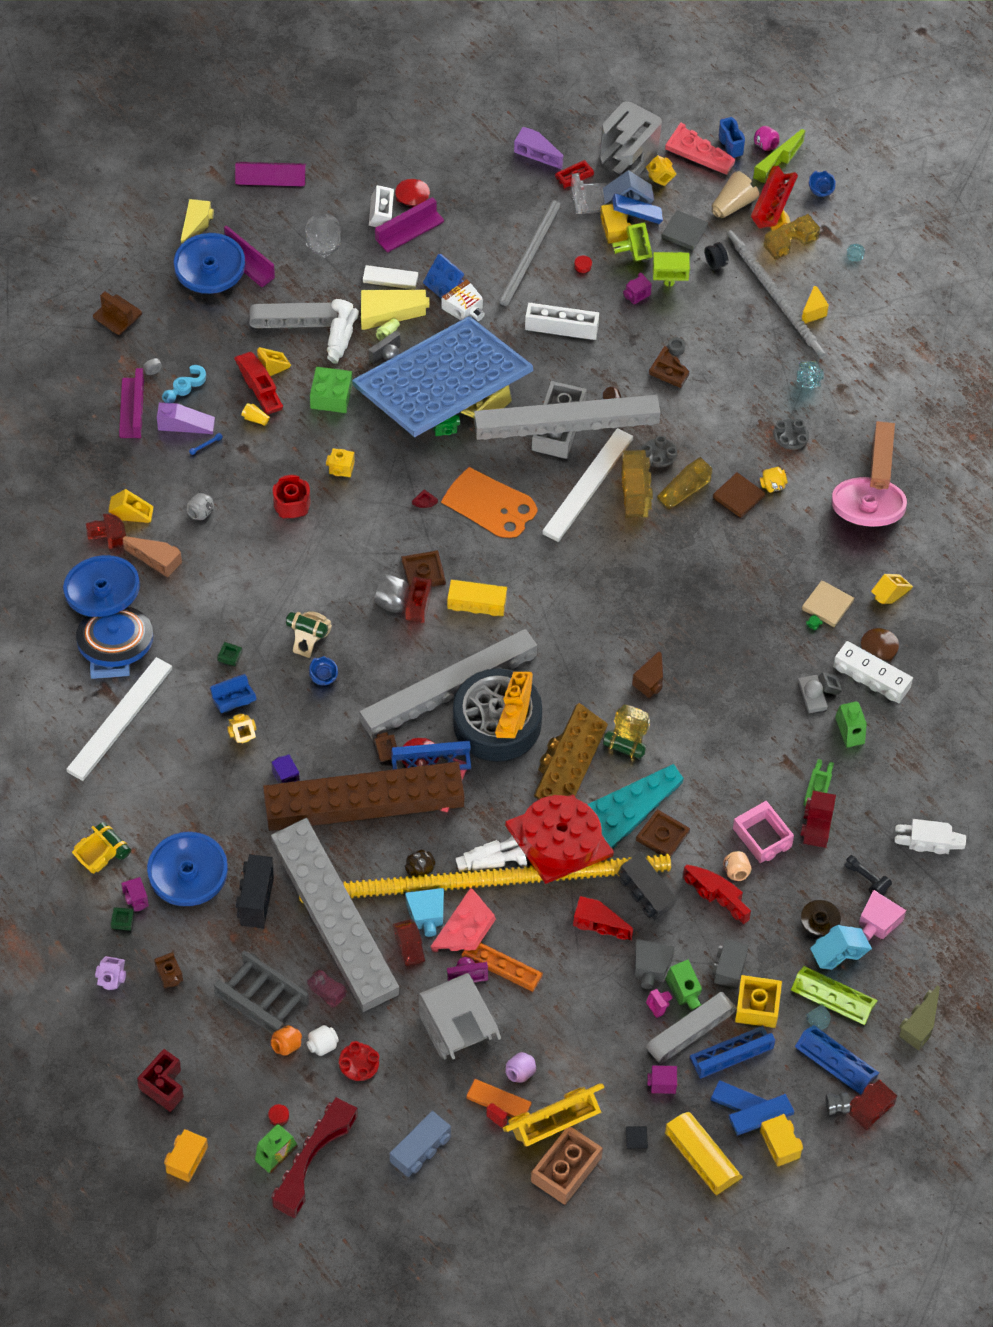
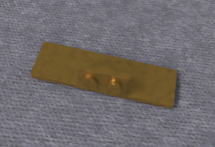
(570, 754)

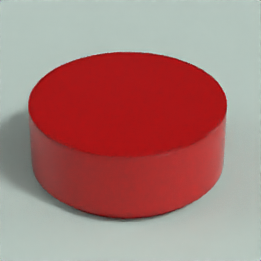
(583, 264)
(278, 1115)

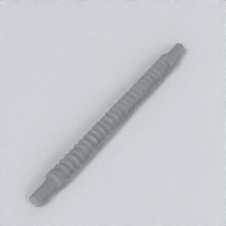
(777, 296)

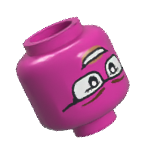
(766, 138)

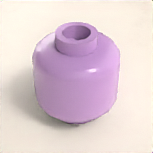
(520, 1067)

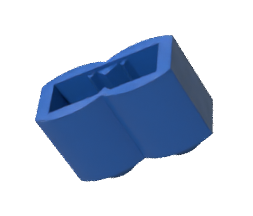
(731, 137)

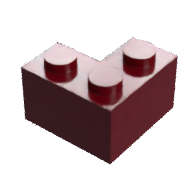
(819, 816)
(158, 1080)

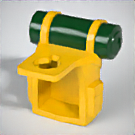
(100, 847)

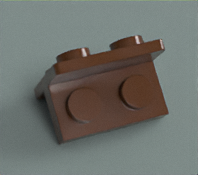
(116, 313)

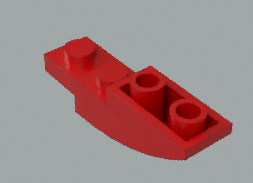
(260, 381)
(712, 886)

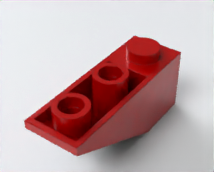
(597, 917)

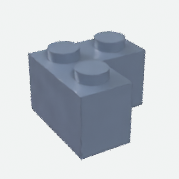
(629, 186)

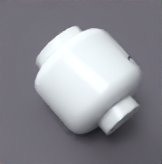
(322, 1040)

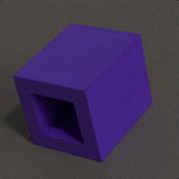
(285, 769)

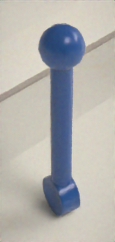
(192, 451)

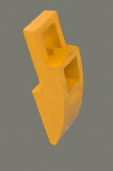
(516, 705)

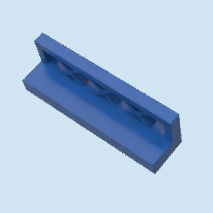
(432, 751)
(732, 1055)
(836, 1059)

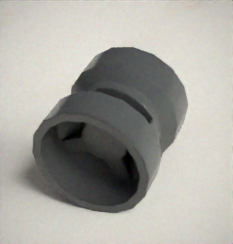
(837, 1103)

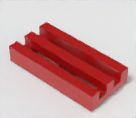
(583, 173)

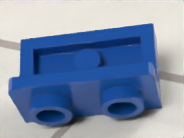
(232, 693)

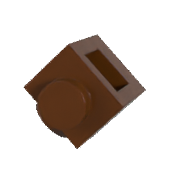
(168, 970)

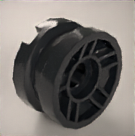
(716, 256)

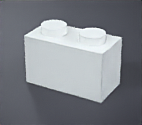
(381, 206)

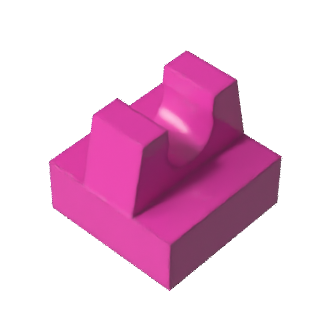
(658, 1002)

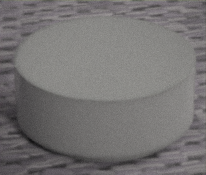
(152, 366)

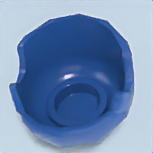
(822, 183)
(323, 671)

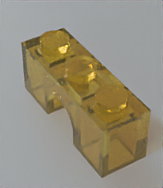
(801, 229)

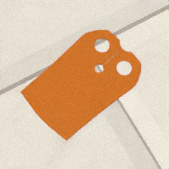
(482, 500)

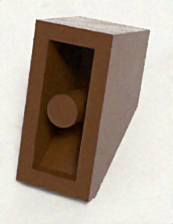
(649, 676)

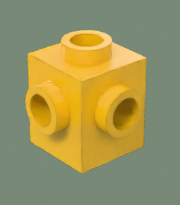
(661, 170)
(341, 462)
(246, 733)

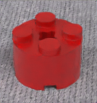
(291, 497)

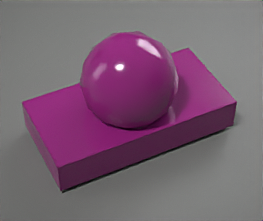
(465, 965)

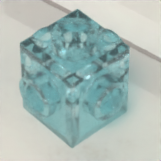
(810, 374)

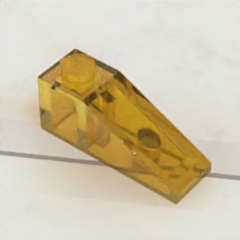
(686, 483)

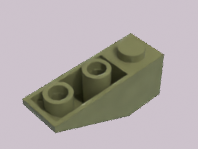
(920, 1025)

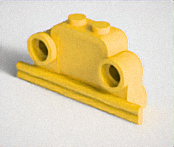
(576, 1107)

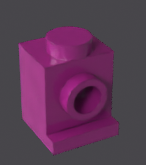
(638, 289)
(135, 894)

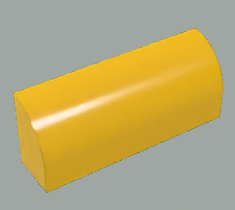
(702, 1152)

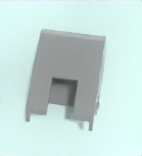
(623, 129)
(455, 1015)

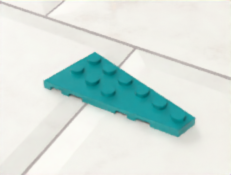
(629, 806)

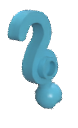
(183, 385)

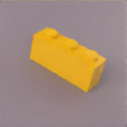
(477, 598)

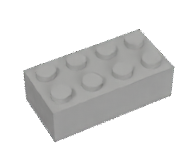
(558, 443)

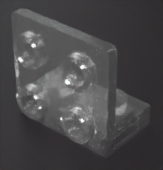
(587, 197)

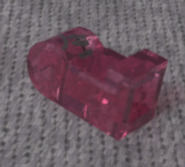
(327, 988)

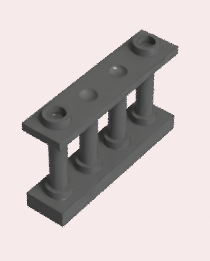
(258, 1012)

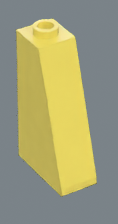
(383, 305)

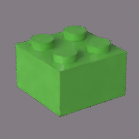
(331, 389)

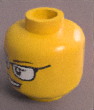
(773, 479)

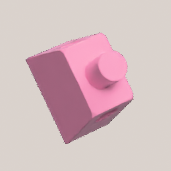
(880, 916)

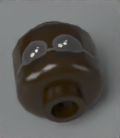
(420, 863)

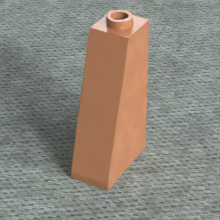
(882, 455)

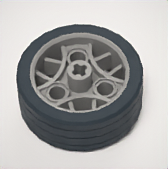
(488, 687)

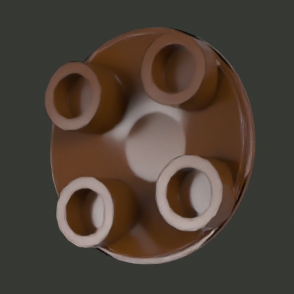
(880, 643)

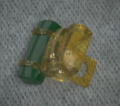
(628, 732)

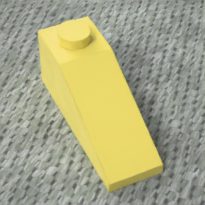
(196, 219)
(494, 401)

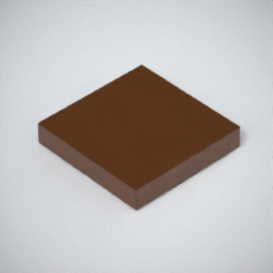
(738, 495)
(424, 565)
(662, 834)

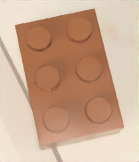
(566, 1165)

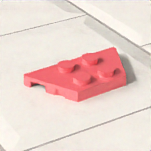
(466, 925)

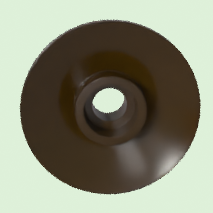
(820, 910)

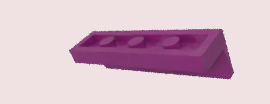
(270, 173)
(408, 225)
(256, 265)
(132, 406)

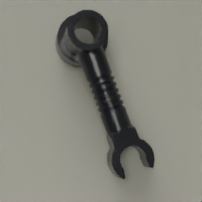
(878, 885)

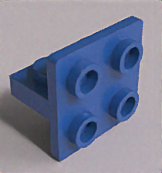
(443, 276)

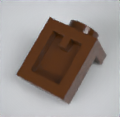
(384, 745)

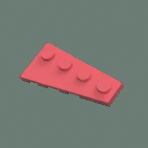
(689, 145)

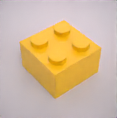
(758, 1001)

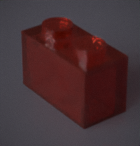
(418, 599)
(872, 1104)

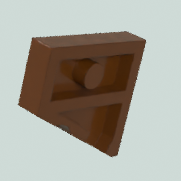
(669, 369)

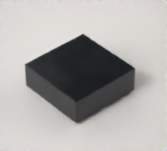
(636, 1137)

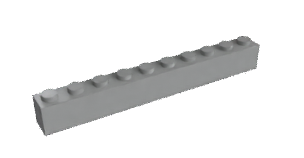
(567, 417)
(443, 685)

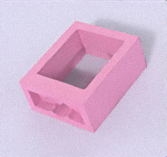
(755, 815)

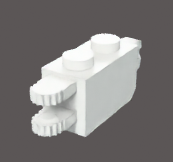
(930, 836)

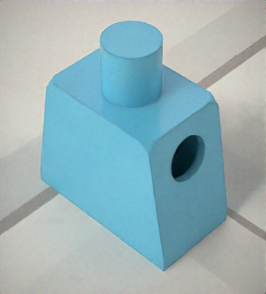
(426, 909)

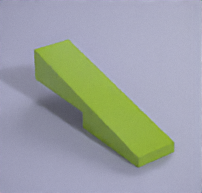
(781, 154)

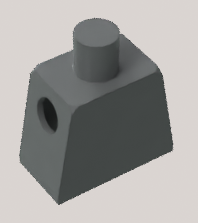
(652, 962)

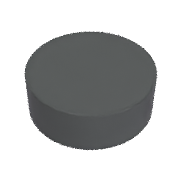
(676, 346)

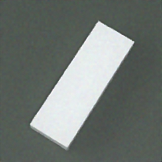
(390, 277)

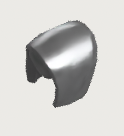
(392, 594)

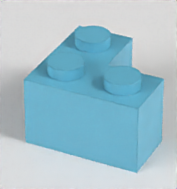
(838, 945)

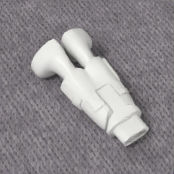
(341, 329)
(491, 856)

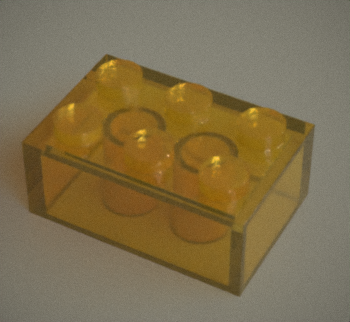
(636, 483)

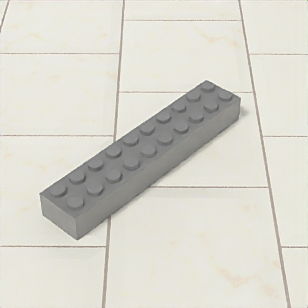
(335, 915)

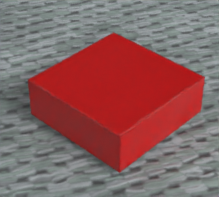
(497, 1115)

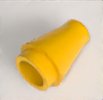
(254, 414)

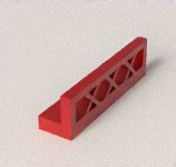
(769, 197)

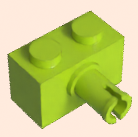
(637, 243)
(671, 267)

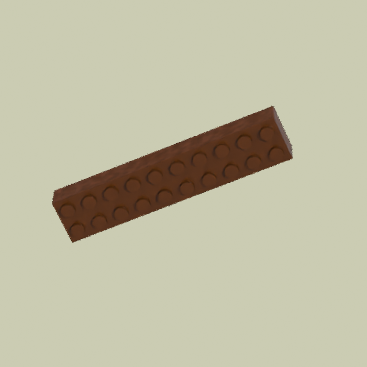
(364, 795)

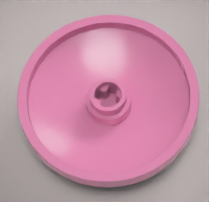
(866, 505)

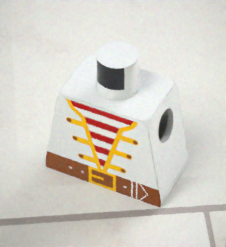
(463, 302)

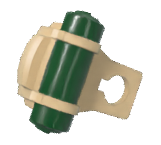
(308, 626)

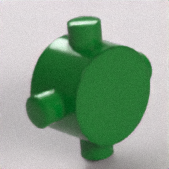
(814, 622)

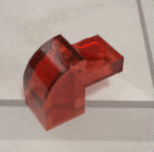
(110, 527)
(409, 941)

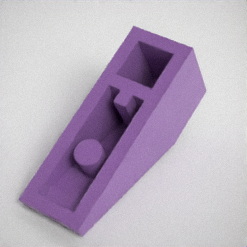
(535, 146)
(183, 419)

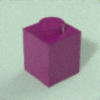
(663, 1079)

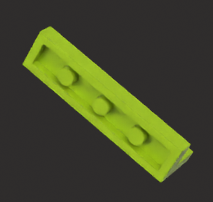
(833, 995)

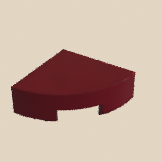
(424, 500)

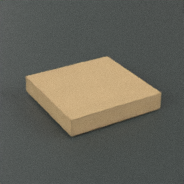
(828, 603)

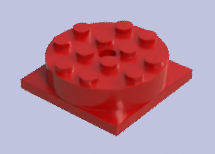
(559, 836)

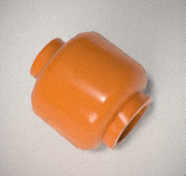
(286, 1040)

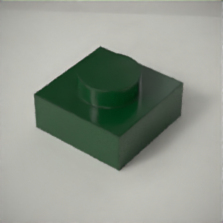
(229, 654)
(122, 918)

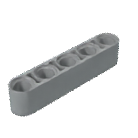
(291, 315)
(691, 1027)

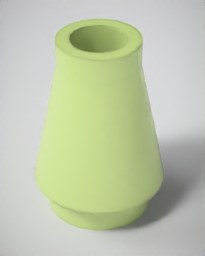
(387, 329)

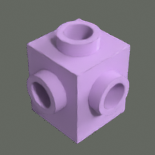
(110, 973)

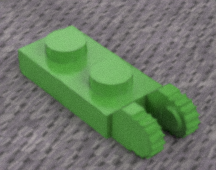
(819, 780)

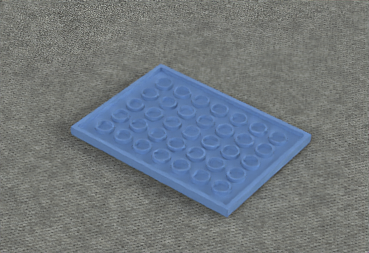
(442, 376)

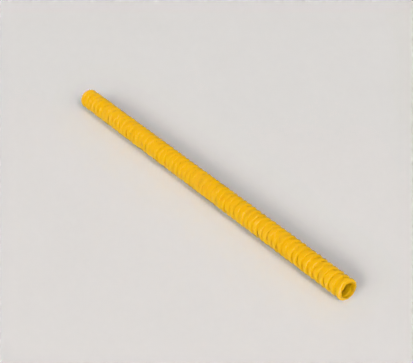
(486, 878)

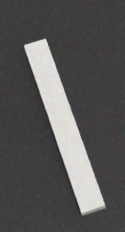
(587, 485)
(119, 719)

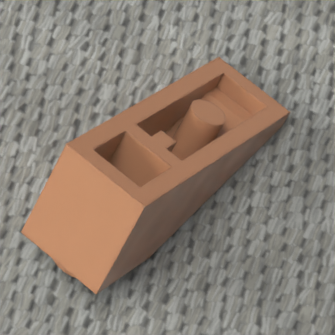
(154, 553)

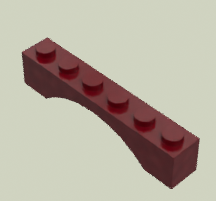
(336, 1122)

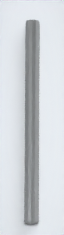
(529, 253)

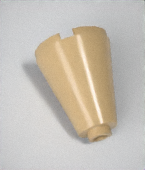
(734, 195)

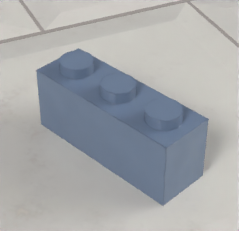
(420, 1144)

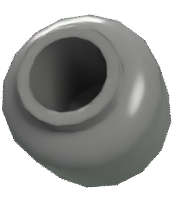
(200, 506)

